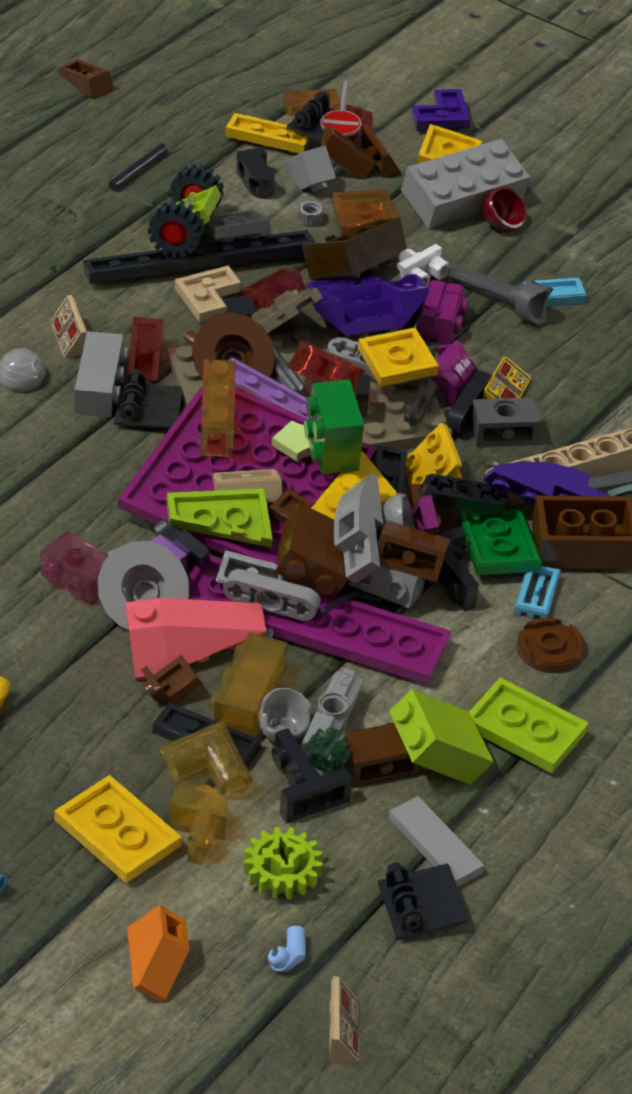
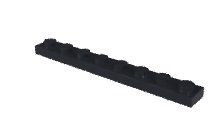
(206, 255)

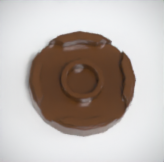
(550, 645)

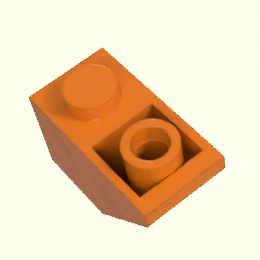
(157, 951)

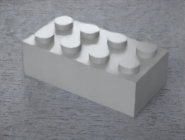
(459, 182)

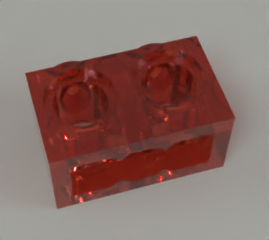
(323, 366)

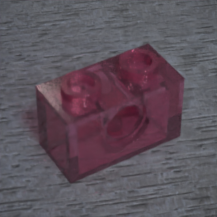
(73, 566)

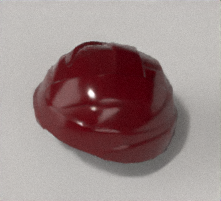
(504, 209)

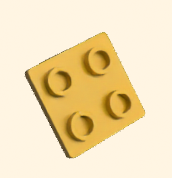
(434, 456)

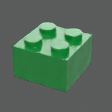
(334, 426)

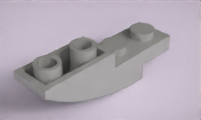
(356, 526)

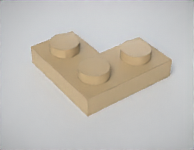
(203, 291)

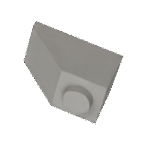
(310, 169)

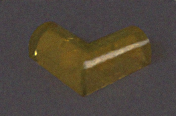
(208, 749)

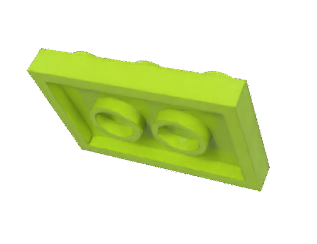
(527, 725)

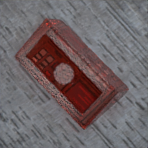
(269, 288)

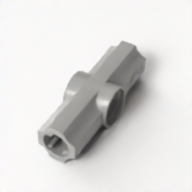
(335, 704)

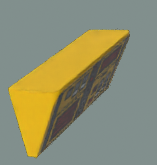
(507, 381)

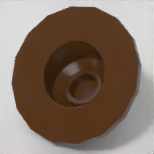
(234, 337)

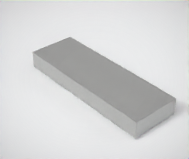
(435, 840)

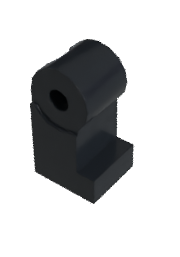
(254, 172)

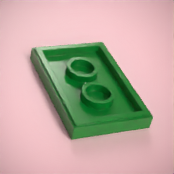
(499, 542)

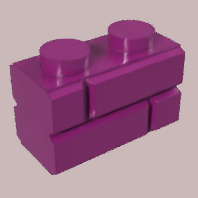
(442, 312)

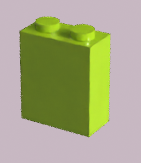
(441, 736)

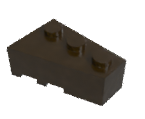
(356, 251)

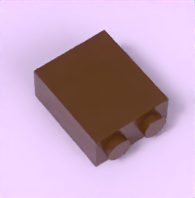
(309, 552)

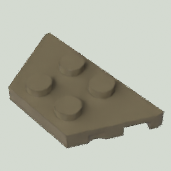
(285, 307)

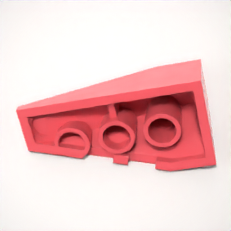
(192, 628)

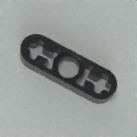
(460, 413)
(446, 494)

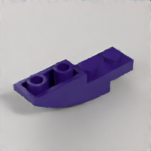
(539, 478)

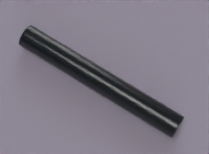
(138, 166)

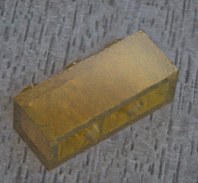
(217, 408)
(254, 674)

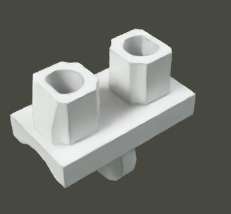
(423, 263)

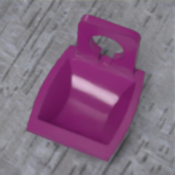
(454, 370)

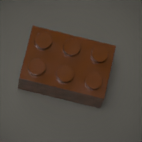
(583, 531)

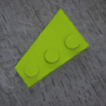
(223, 513)

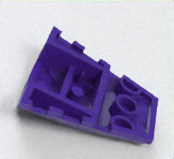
(367, 303)

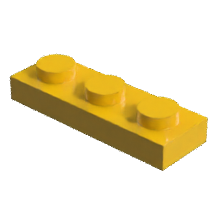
(266, 133)

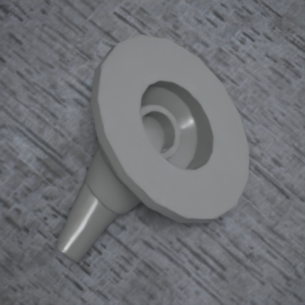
(139, 573)

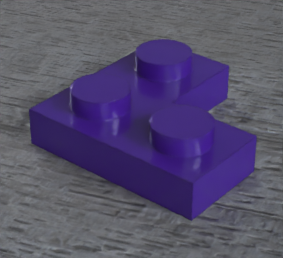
(448, 112)

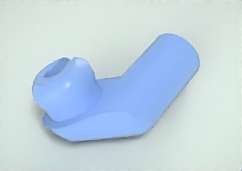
(293, 954)

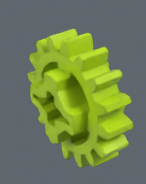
(283, 862)

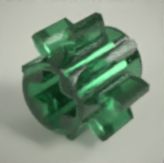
(328, 749)

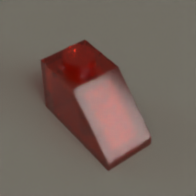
(147, 346)

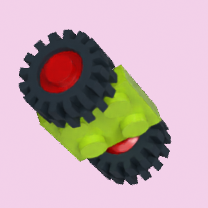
(180, 223)

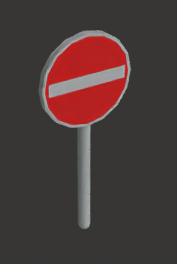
(341, 120)

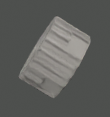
(310, 213)

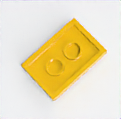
(117, 828)

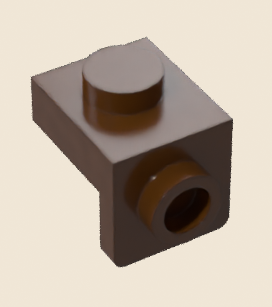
(172, 681)

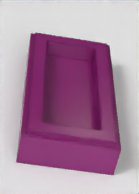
(425, 515)

